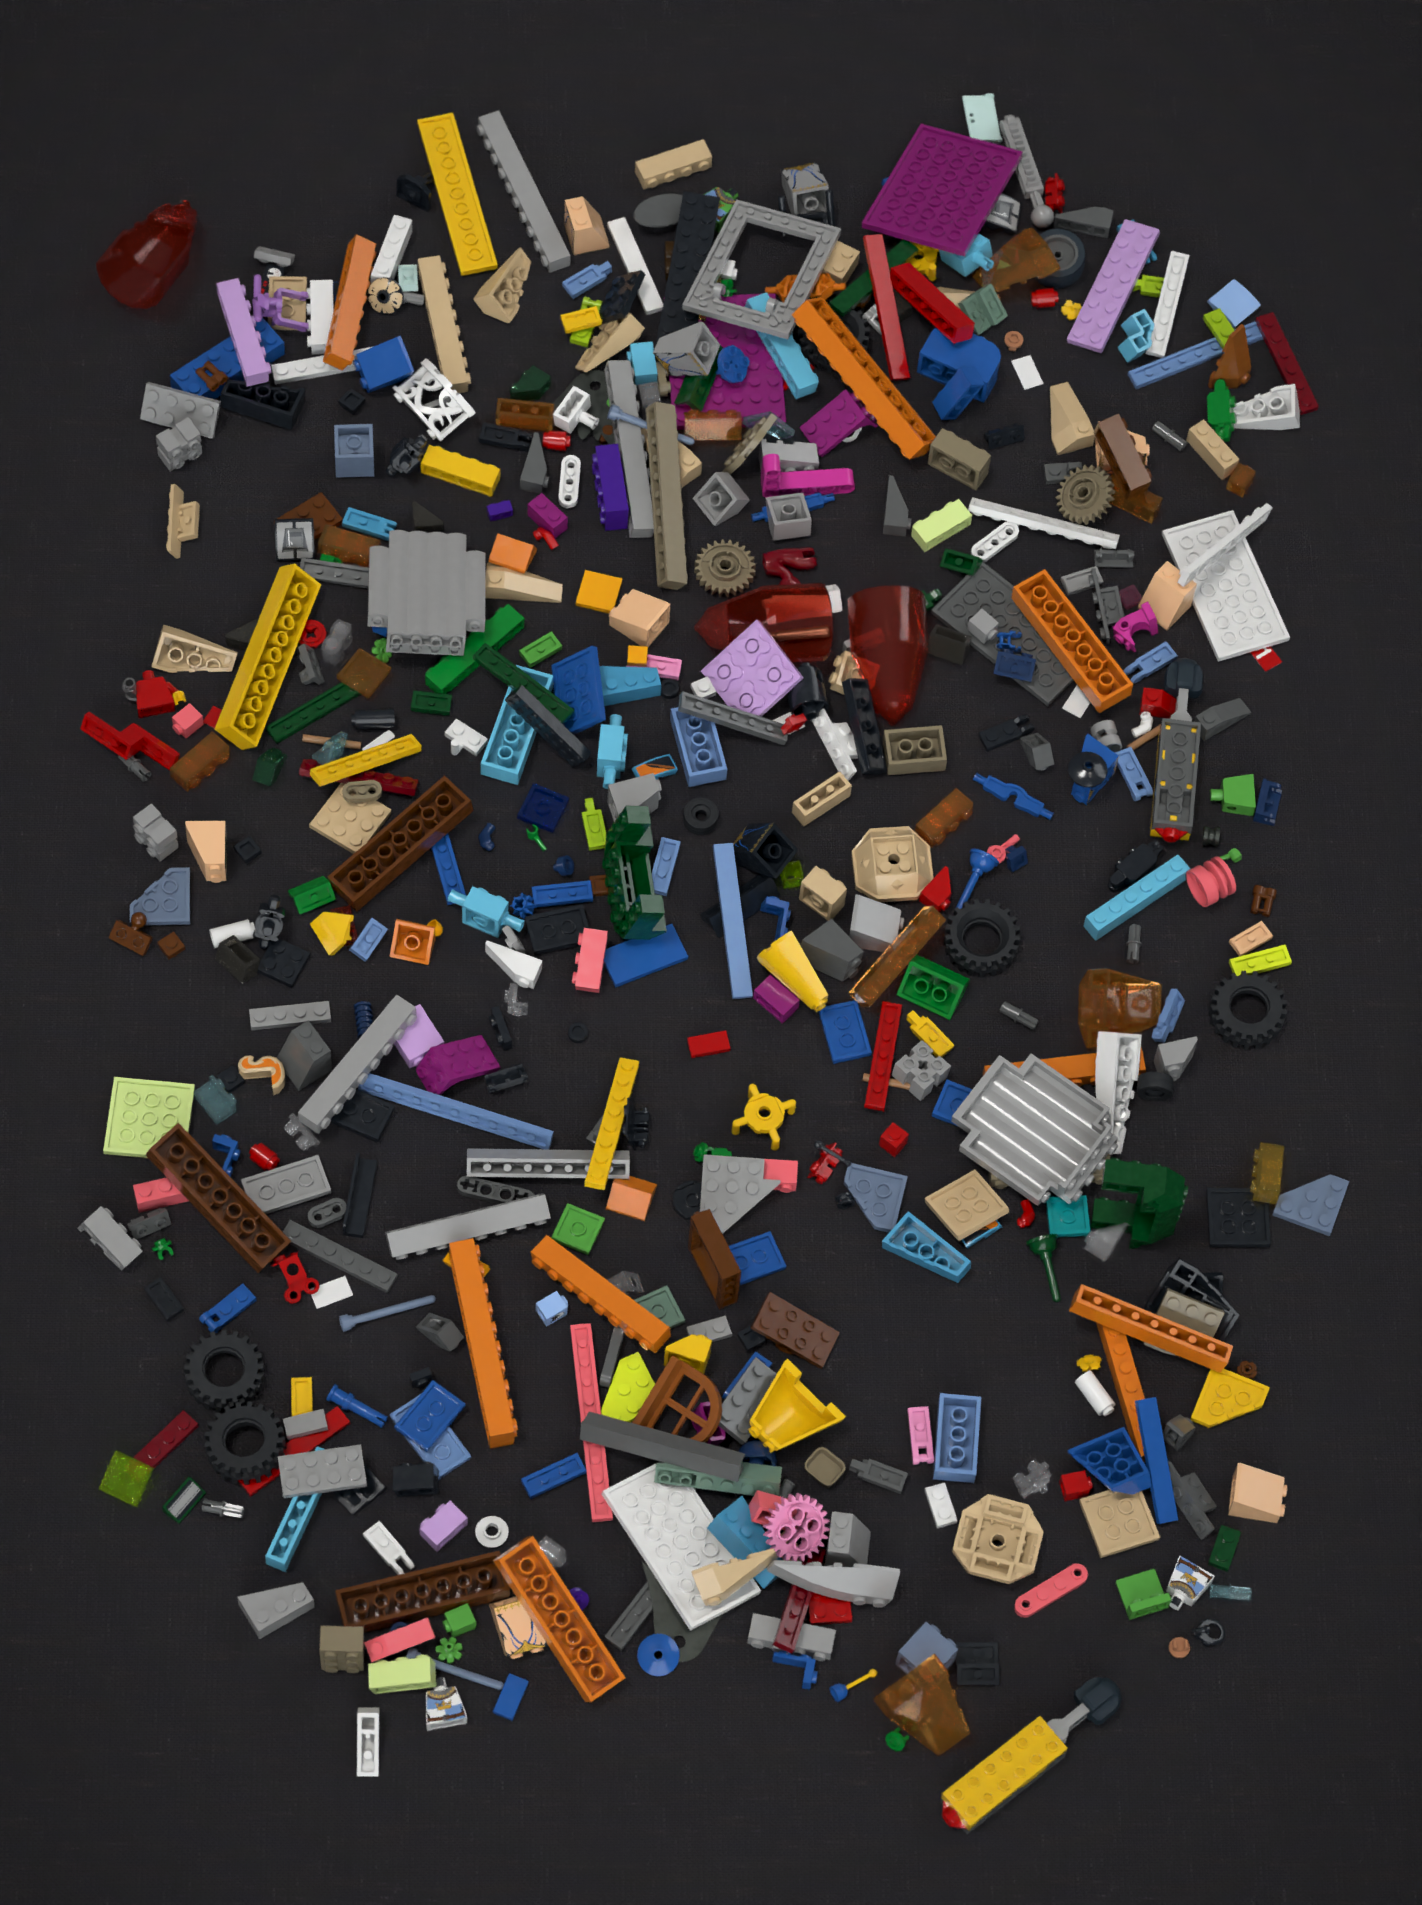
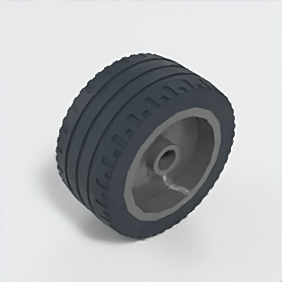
(1070, 256)

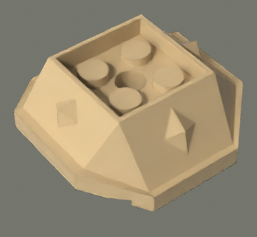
(889, 881)
(1004, 1521)

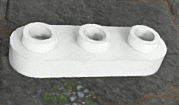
(569, 475)
(997, 536)

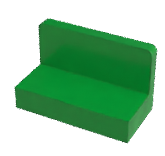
(312, 894)

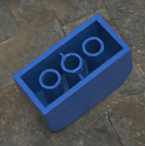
(942, 358)

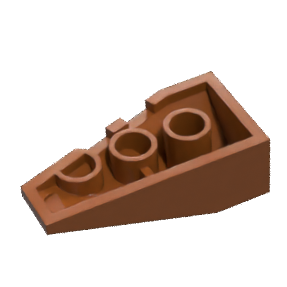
(1235, 362)

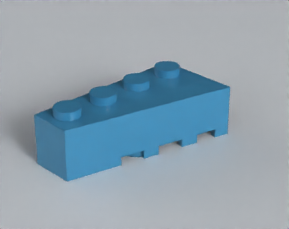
(629, 683)
(924, 1247)
(742, 1536)

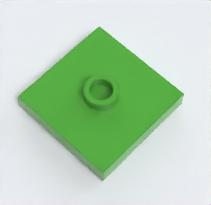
(578, 1229)

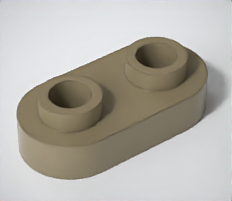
(663, 385)
(361, 791)

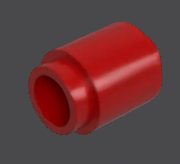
(1044, 298)
(556, 440)
(264, 1157)

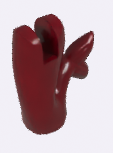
(794, 557)

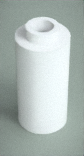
(242, 930)
(1095, 1394)

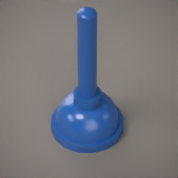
(982, 863)

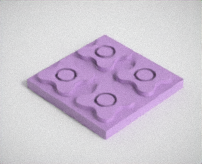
(752, 671)

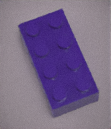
(610, 487)

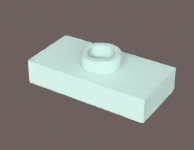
(408, 277)

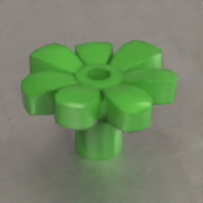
(380, 650)
(449, 1650)

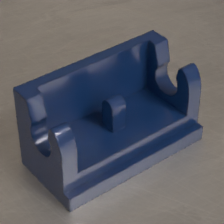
(1268, 802)

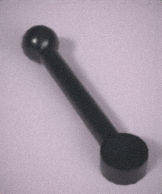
(818, 1144)

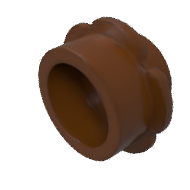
(1247, 1365)

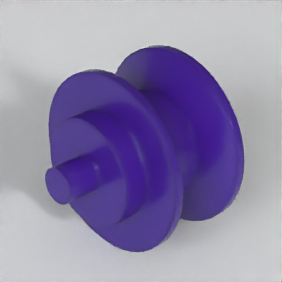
(580, 1597)

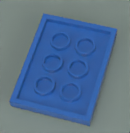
(580, 686)

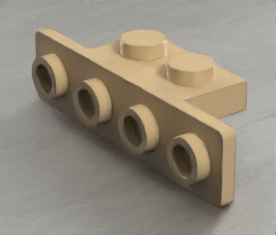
(182, 521)

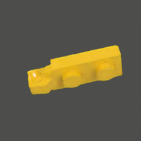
(930, 1034)

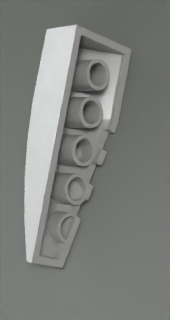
(854, 1584)

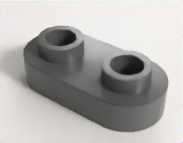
(326, 1212)

